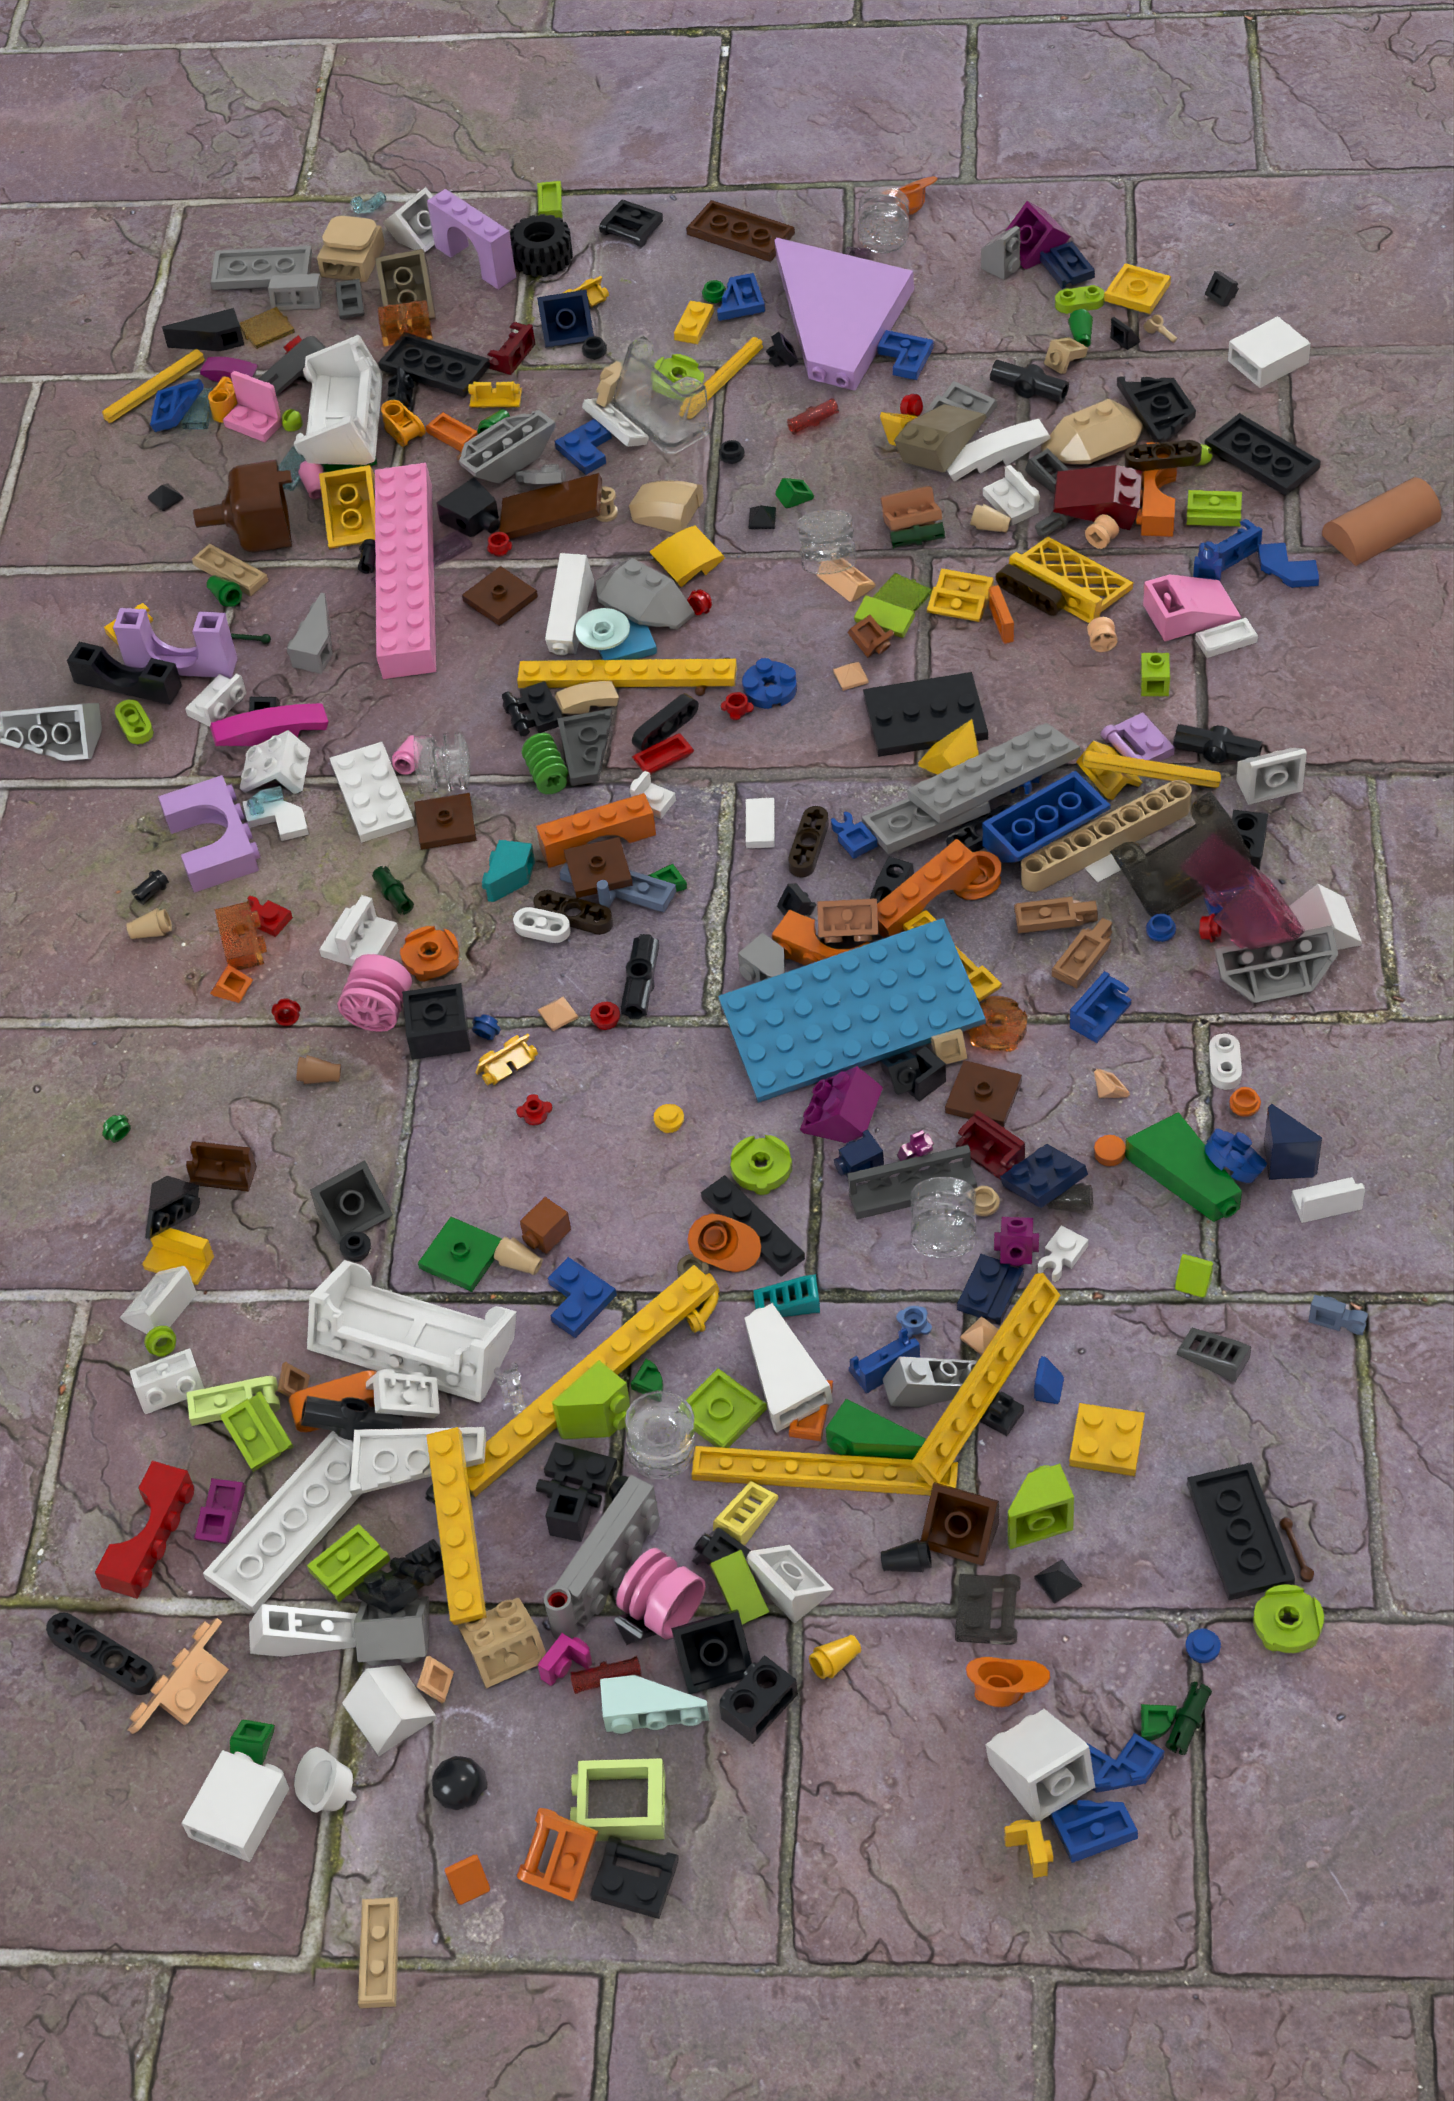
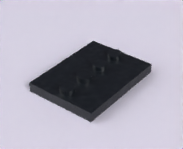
(922, 712)

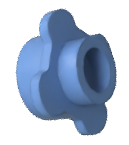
(917, 1314)

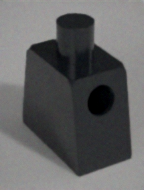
(469, 509)

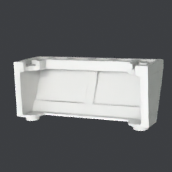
(342, 405)
(406, 1334)

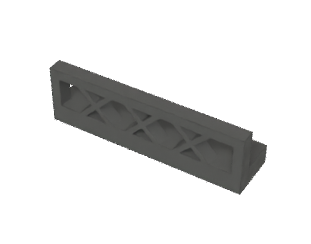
(894, 1193)

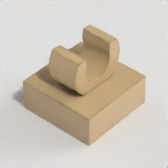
(949, 1046)

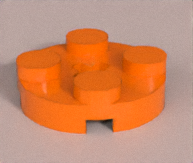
(430, 966)

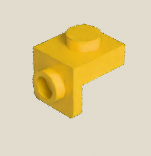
(1039, 1850)

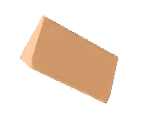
(849, 583)

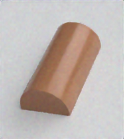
(1384, 521)

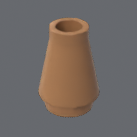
(315, 1070)

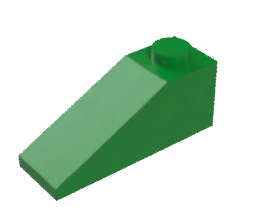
(867, 1434)

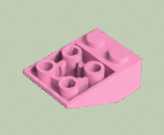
(1187, 605)

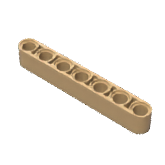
(1104, 834)

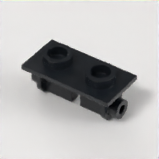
(401, 388)

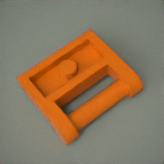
(567, 1859)

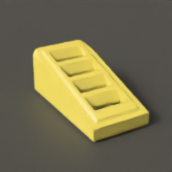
(743, 1531)

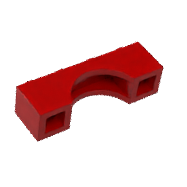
(129, 1564)

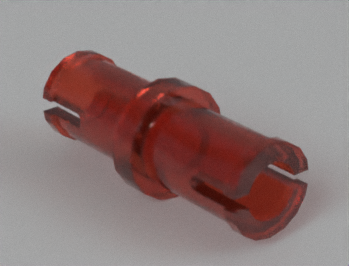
(812, 416)
(590, 1678)

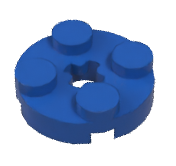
(769, 672)
(1236, 1154)

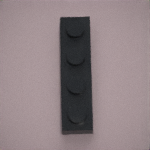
(776, 1246)

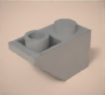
(1002, 254)
(761, 959)

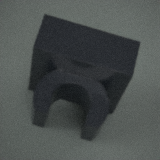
(1221, 288)
(781, 351)
(795, 900)
(1002, 1413)
(429, 1556)

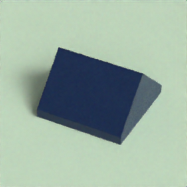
(565, 318)
(1290, 1147)

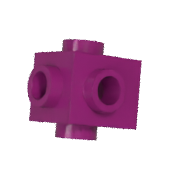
(1016, 1241)

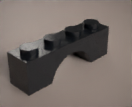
(96, 668)

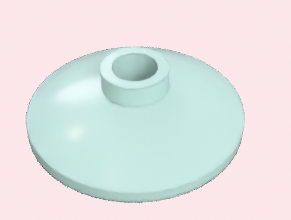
(602, 628)

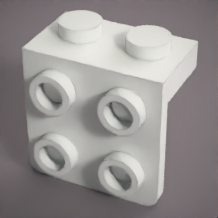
(278, 758)

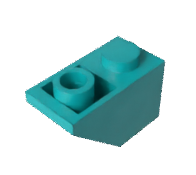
(509, 869)

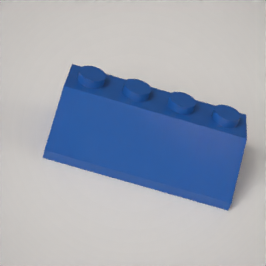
(1042, 818)

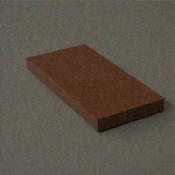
(739, 230)
(551, 506)

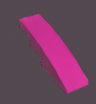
(262, 724)

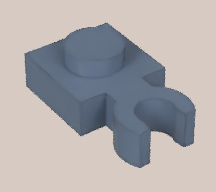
(1334, 1315)

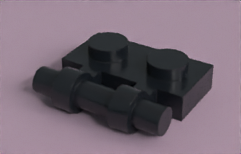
(540, 706)
(579, 1468)
(396, 1588)

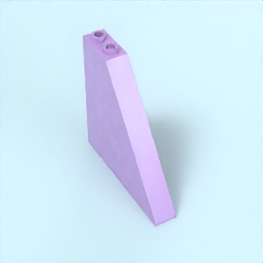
(840, 308)

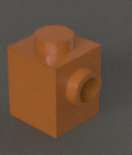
(545, 1225)

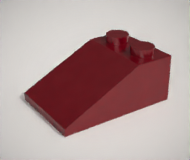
(1099, 491)

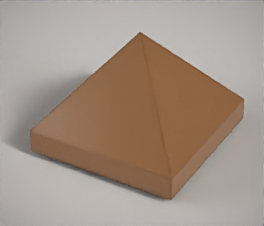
(292, 1380)

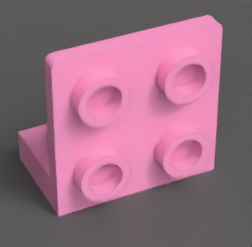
(256, 410)

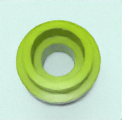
(165, 1345)

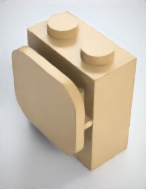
(350, 248)

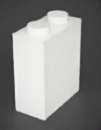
(1269, 352)
(236, 1805)

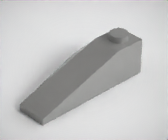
(56, 731)

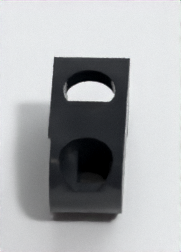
(889, 879)

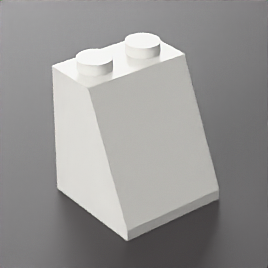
(1042, 1764)

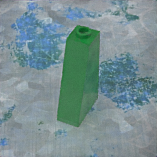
(1178, 1161)

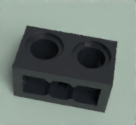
(1253, 831)
(765, 1703)

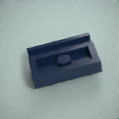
(1067, 265)
(990, 1289)

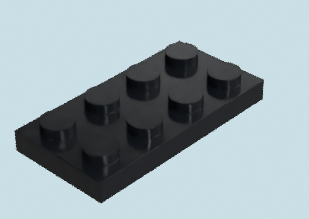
(434, 364)
(1262, 454)
(1240, 1531)

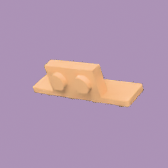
(188, 1684)

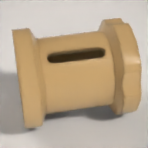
(607, 503)

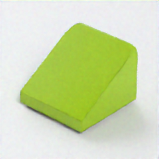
(1194, 1275)

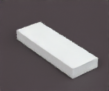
(616, 423)

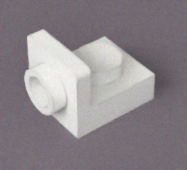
(658, 797)

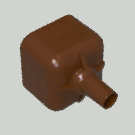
(253, 507)

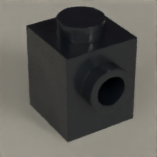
(568, 1514)

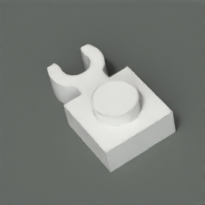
(1062, 1249)

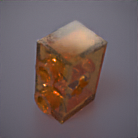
(402, 318)
(238, 921)

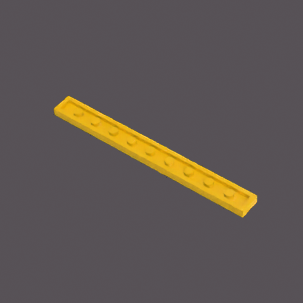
(615, 1352)

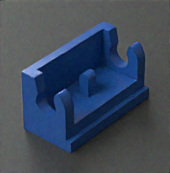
(1238, 545)
(1099, 1007)
(874, 1367)

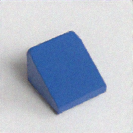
(1048, 1382)

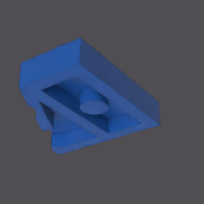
(741, 298)
(173, 404)
(1093, 1827)

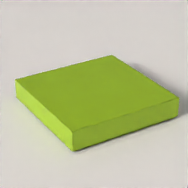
(724, 1409)

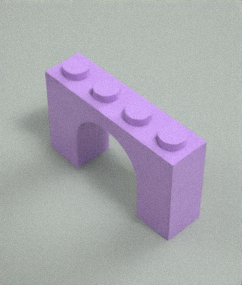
(455, 220)
(210, 657)
(212, 803)

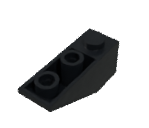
(208, 332)
(170, 1204)

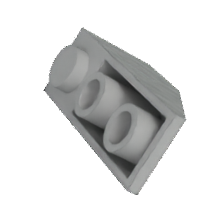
(312, 643)
(925, 1380)

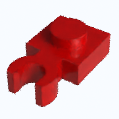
(271, 916)

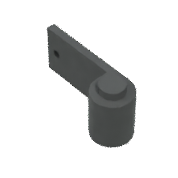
(291, 364)

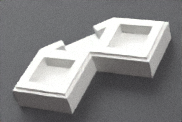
(288, 816)

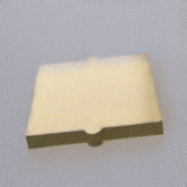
(266, 327)

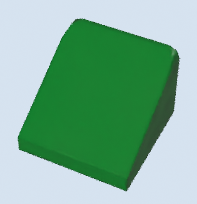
(793, 492)
(252, 1739)

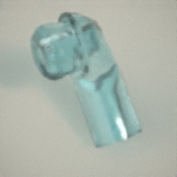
(369, 205)
(265, 796)

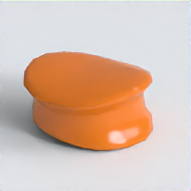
(988, 880)

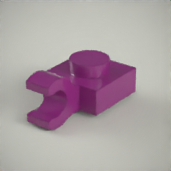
(919, 1145)

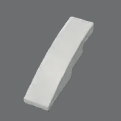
(1001, 445)

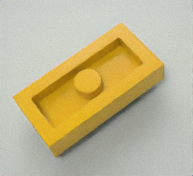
(693, 322)

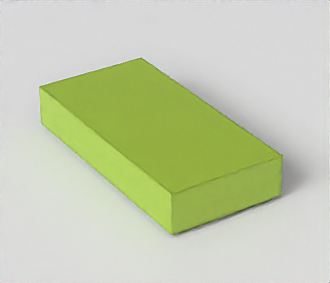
(550, 198)
(886, 615)
(739, 1587)

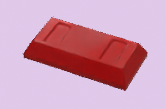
(663, 754)

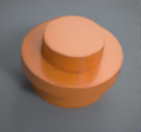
(1245, 1102)

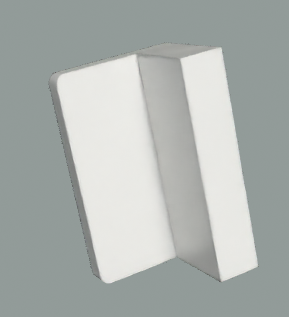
(1328, 1199)

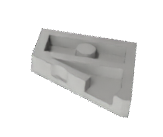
(548, 474)

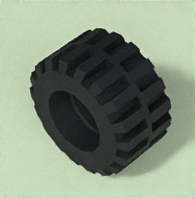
(541, 245)

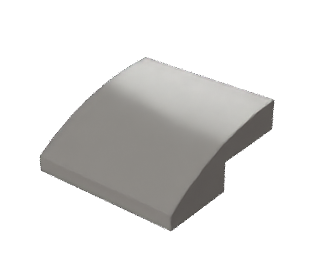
(965, 398)

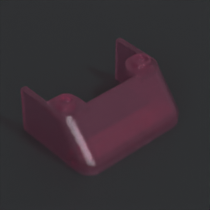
(1250, 901)

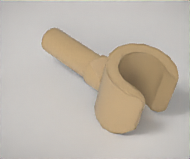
(1156, 324)

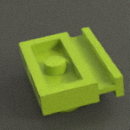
(1214, 508)
(256, 1431)
(348, 1562)

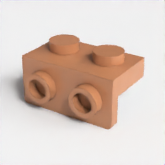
(910, 508)

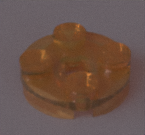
(1003, 1037)

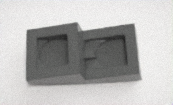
(349, 298)

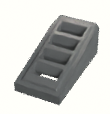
(1052, 464)
(1220, 1366)

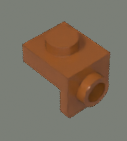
(870, 636)

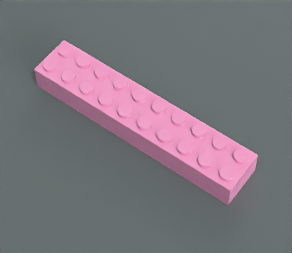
(404, 571)

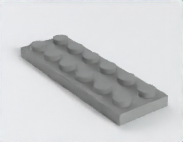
(993, 772)

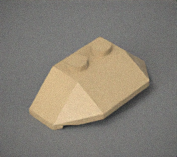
(1094, 433)

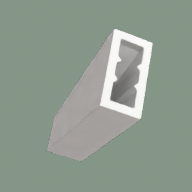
(569, 602)
(786, 1371)

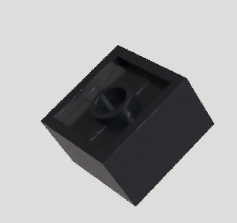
(436, 1021)

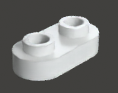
(545, 925)
(1225, 1058)

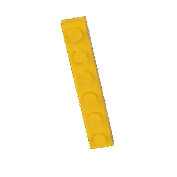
(456, 1526)

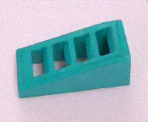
(795, 1287)

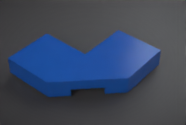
(1274, 560)
(1130, 1768)

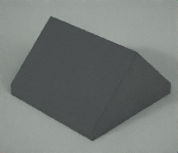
(350, 1202)

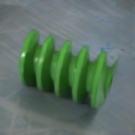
(545, 763)

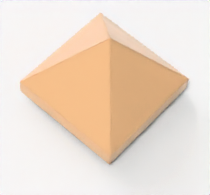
(850, 676)
(557, 1013)
(1109, 1085)
(979, 1335)
(435, 1679)

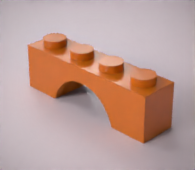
(1158, 509)
(625, 818)
(949, 870)
(798, 938)

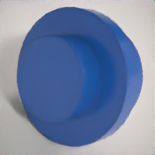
(1161, 928)
(485, 1027)
(1203, 1645)

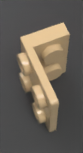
(503, 1642)

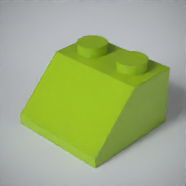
(592, 1405)
(1041, 1507)

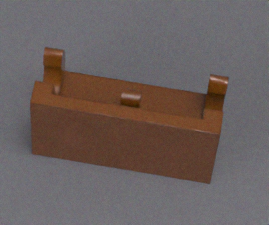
(221, 1166)

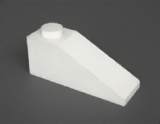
(299, 1631)

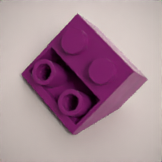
(842, 1106)

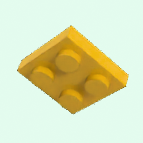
(1137, 288)
(1107, 1439)

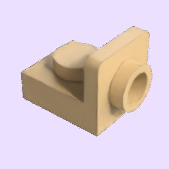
(1062, 352)

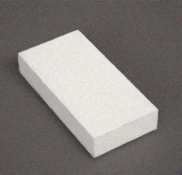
(1226, 637)
(760, 823)

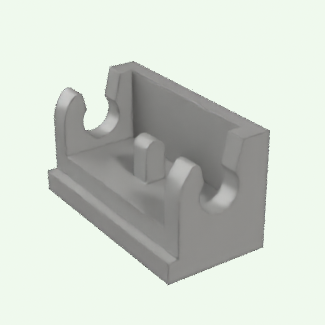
(295, 291)

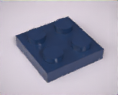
(1044, 1175)

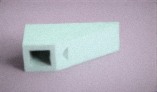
(641, 1703)

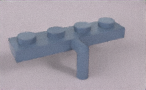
(644, 892)

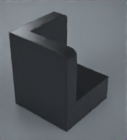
(932, 1071)

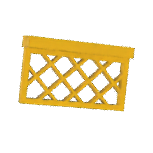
(1079, 601)

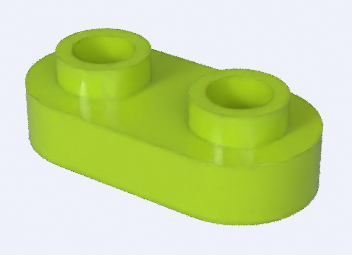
(1086, 298)
(134, 722)

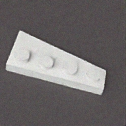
(401, 1455)

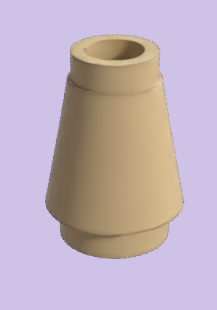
(989, 519)
(152, 924)
(517, 1256)

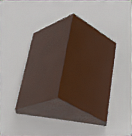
(960, 1523)

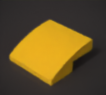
(687, 554)
(960, 595)

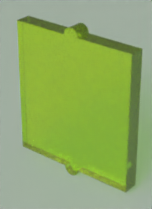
(903, 592)

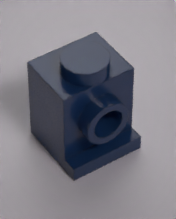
(859, 1155)

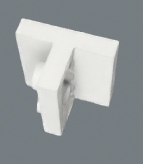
(358, 934)

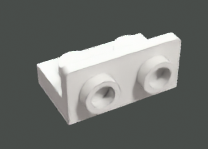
(1013, 496)
(217, 699)
(166, 1381)
(404, 1393)

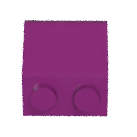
(1037, 233)

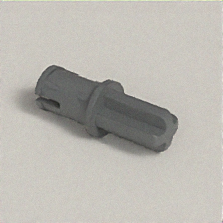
(1052, 523)

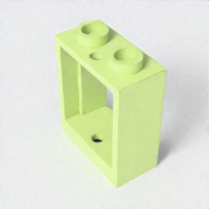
(627, 1828)

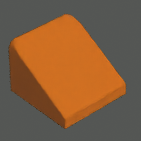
(231, 985)
(467, 1879)

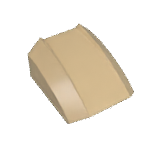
(666, 504)

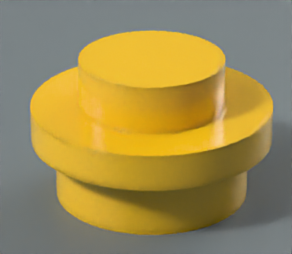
(668, 1118)

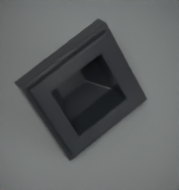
(165, 497)
(762, 517)
(1058, 1581)
(632, 1629)

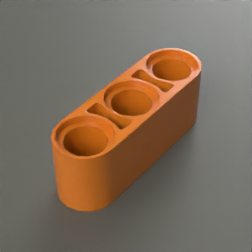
(338, 1389)

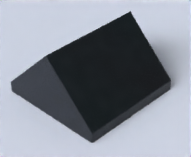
(712, 1651)

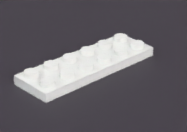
(287, 1526)

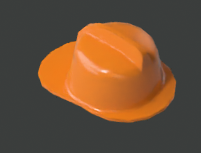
(916, 193)
(724, 1242)
(1005, 1680)

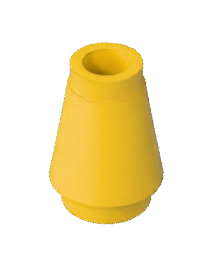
(834, 1656)

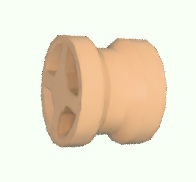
(1102, 531)
(1102, 634)

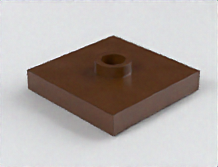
(499, 595)
(445, 821)
(597, 862)
(984, 1090)

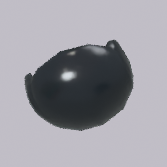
(458, 1782)

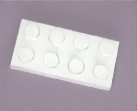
(372, 792)

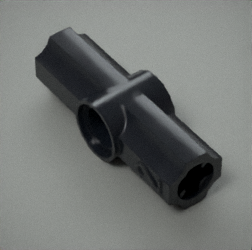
(1029, 381)
(1216, 744)
(640, 976)
(345, 1416)

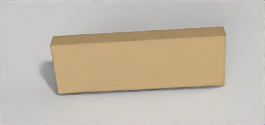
(228, 567)
(378, 1953)

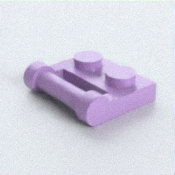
(1142, 736)

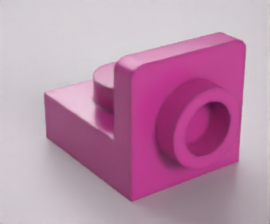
(559, 1658)

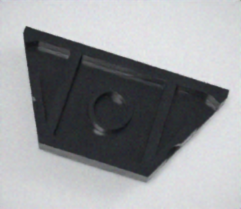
(1158, 405)

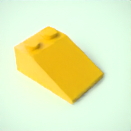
(348, 505)

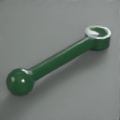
(265, 638)

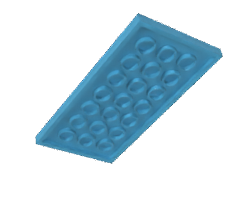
(851, 1009)

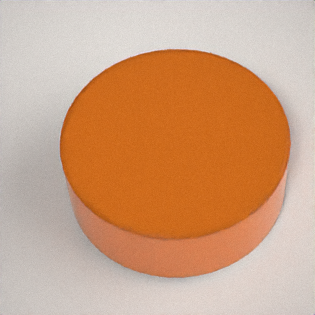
(1109, 1150)

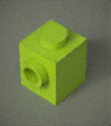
(1155, 674)

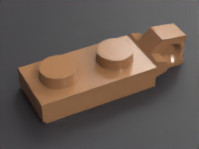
(1053, 914)
(1083, 954)

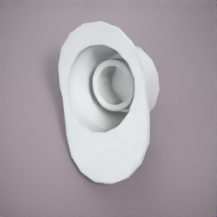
(323, 1781)

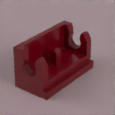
(513, 350)
(991, 1144)

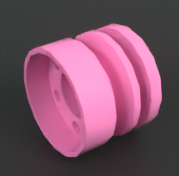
(374, 992)
(660, 1592)

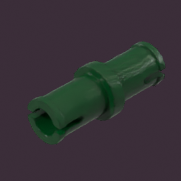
(917, 535)
(393, 890)
(1188, 1718)

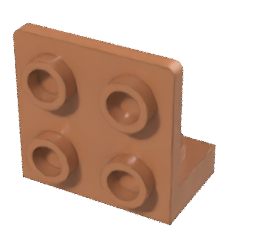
(847, 918)

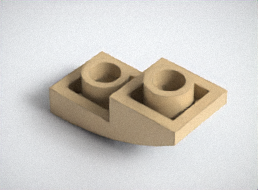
(608, 383)
(580, 697)

